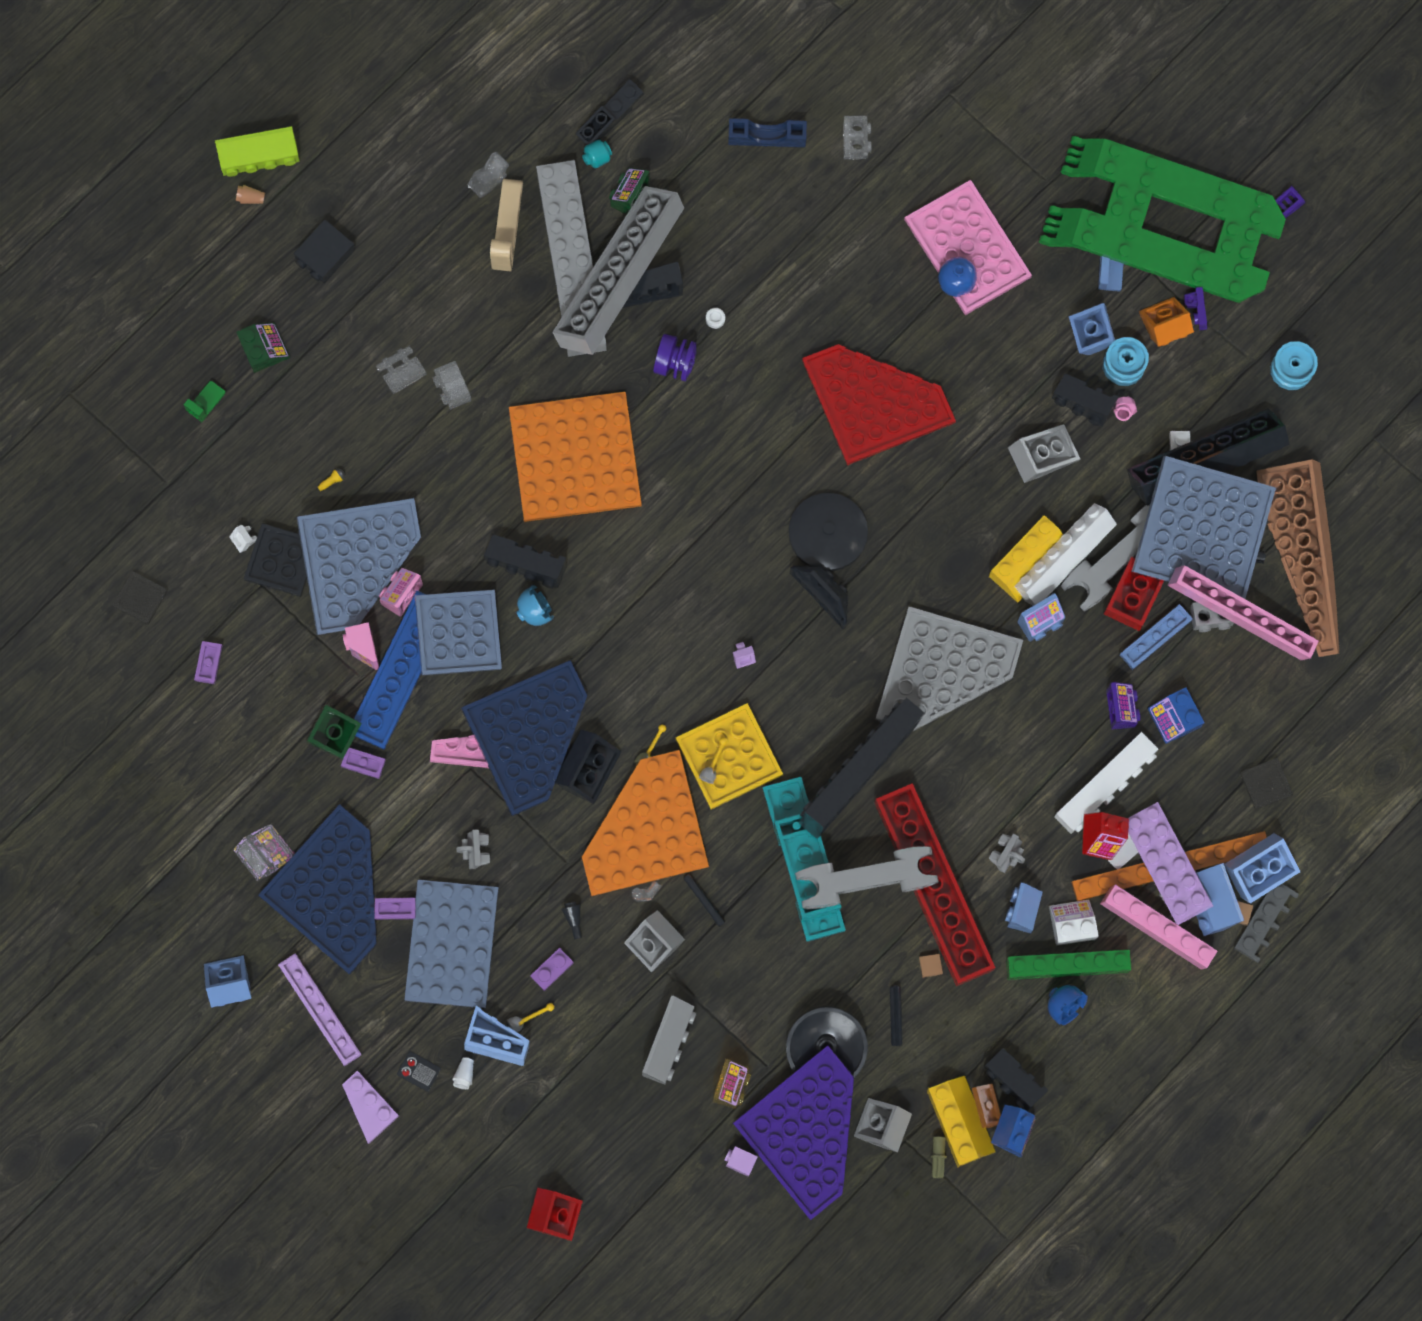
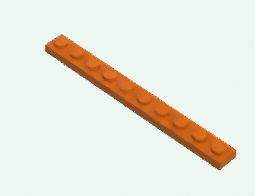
(1139, 874)

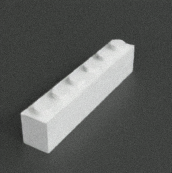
(1065, 554)
(1107, 782)

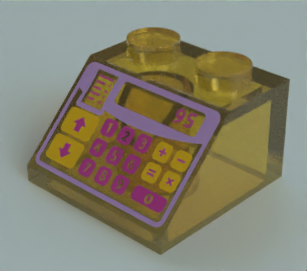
(731, 1084)

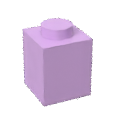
(740, 1161)

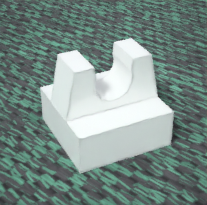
(241, 538)

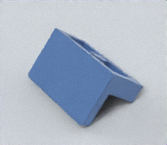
(1110, 275)

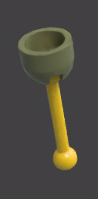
(662, 728)

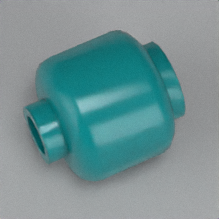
(597, 153)

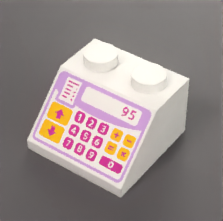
(1073, 922)

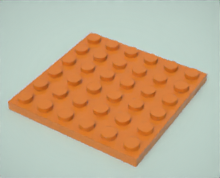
(575, 456)

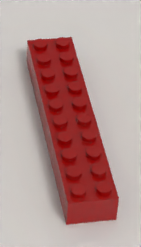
(941, 902)

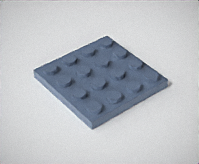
(458, 632)

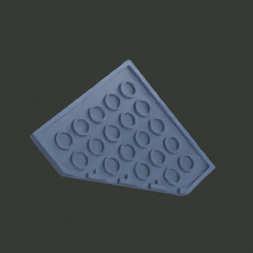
(353, 557)

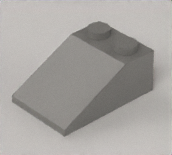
(1043, 453)

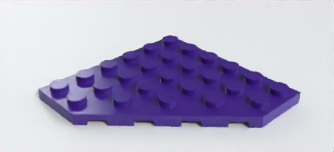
(805, 1131)

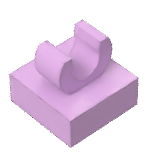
(743, 655)

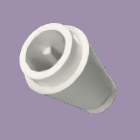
(464, 1074)

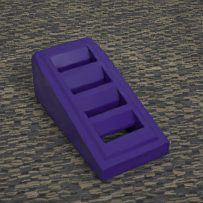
(1293, 207)

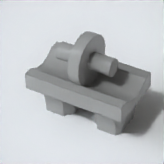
(471, 849)
(1010, 855)

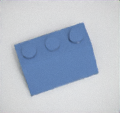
(1225, 907)

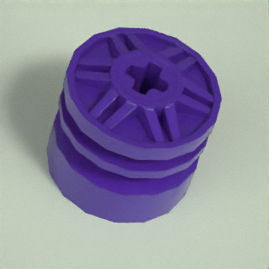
(675, 357)

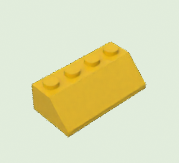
(1025, 556)
(960, 1121)

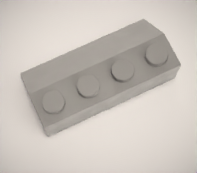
(668, 1040)

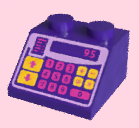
(1121, 705)

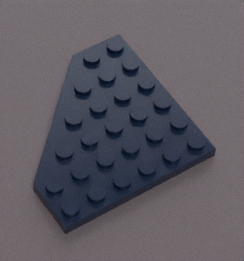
(528, 733)
(330, 890)

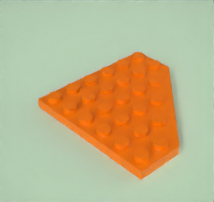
(647, 831)

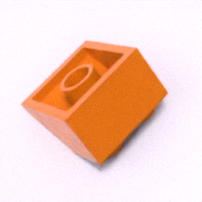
(1167, 321)

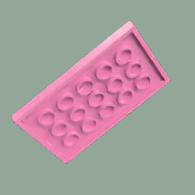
(966, 228)

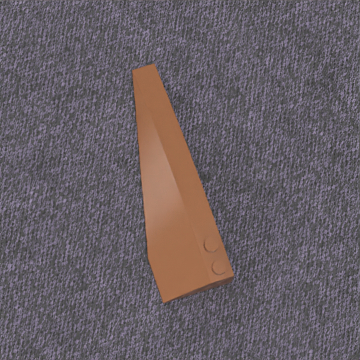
(1303, 539)

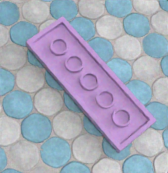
(1168, 864)

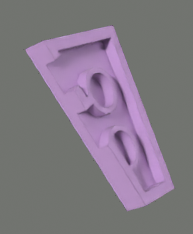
(369, 1107)

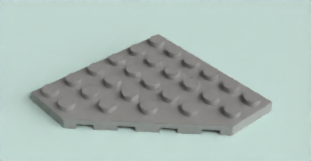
(946, 664)

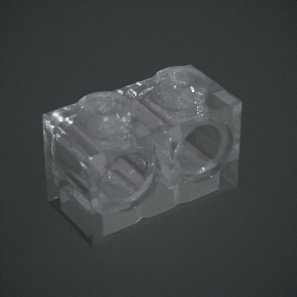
(853, 137)

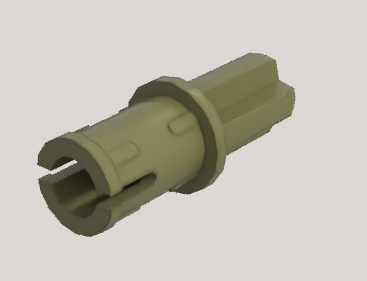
(938, 1157)

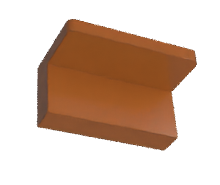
(986, 1105)

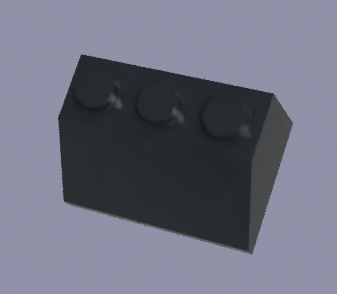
(587, 766)

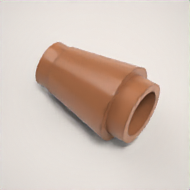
(249, 195)

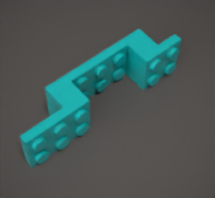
(801, 851)

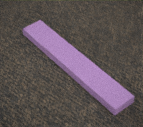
(319, 1009)

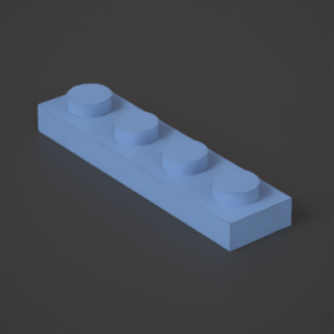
(1156, 637)

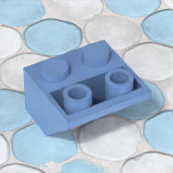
(1024, 909)

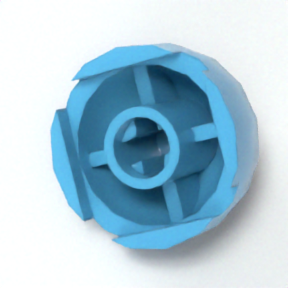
(533, 607)

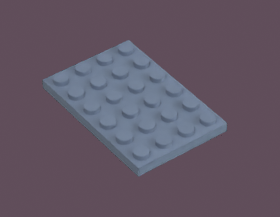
(451, 944)

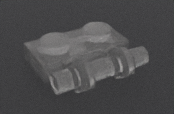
(404, 374)

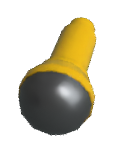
(336, 476)

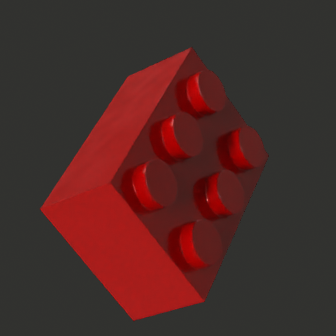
(1133, 597)

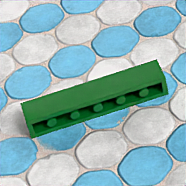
(1068, 964)

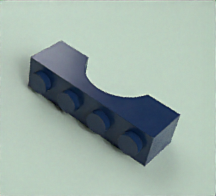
(782, 135)

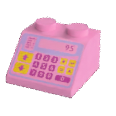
(401, 591)
(361, 644)

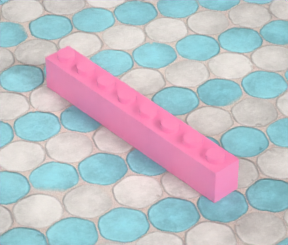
(1243, 613)

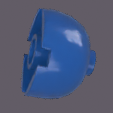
(957, 276)
(1065, 1002)

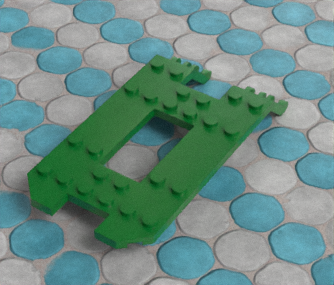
(1120, 231)

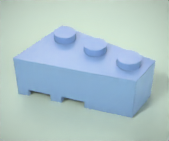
(495, 1040)

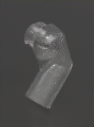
(646, 894)

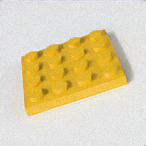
(743, 762)

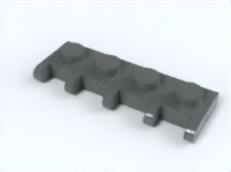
(1263, 920)

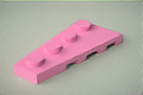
(458, 752)

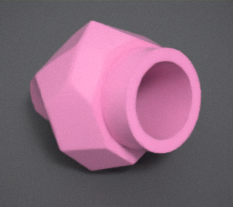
(1125, 408)

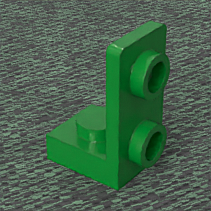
(205, 401)

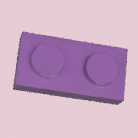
(208, 662)
(363, 763)
(395, 908)
(551, 969)

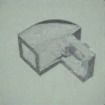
(490, 176)

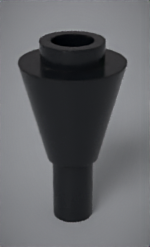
(572, 915)

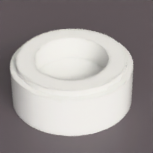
(715, 318)

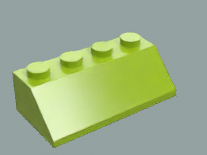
(257, 151)

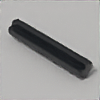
(896, 1016)

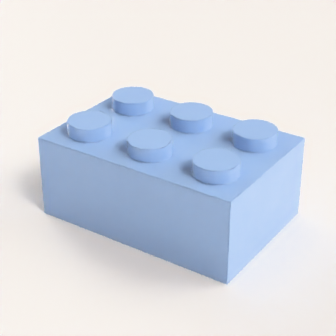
(1262, 868)

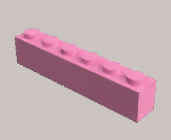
(1158, 927)

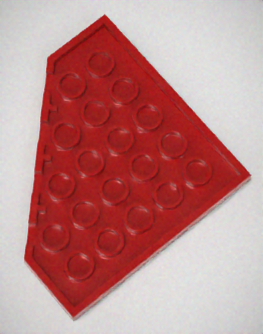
(873, 402)

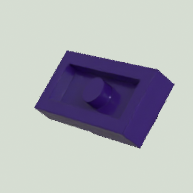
(1196, 300)

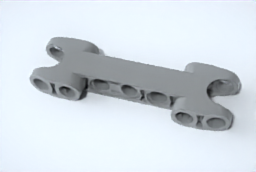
(1096, 577)
(831, 883)

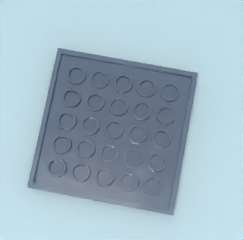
(1204, 523)

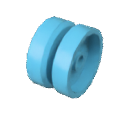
(1124, 350)
(1291, 355)

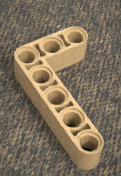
(503, 245)

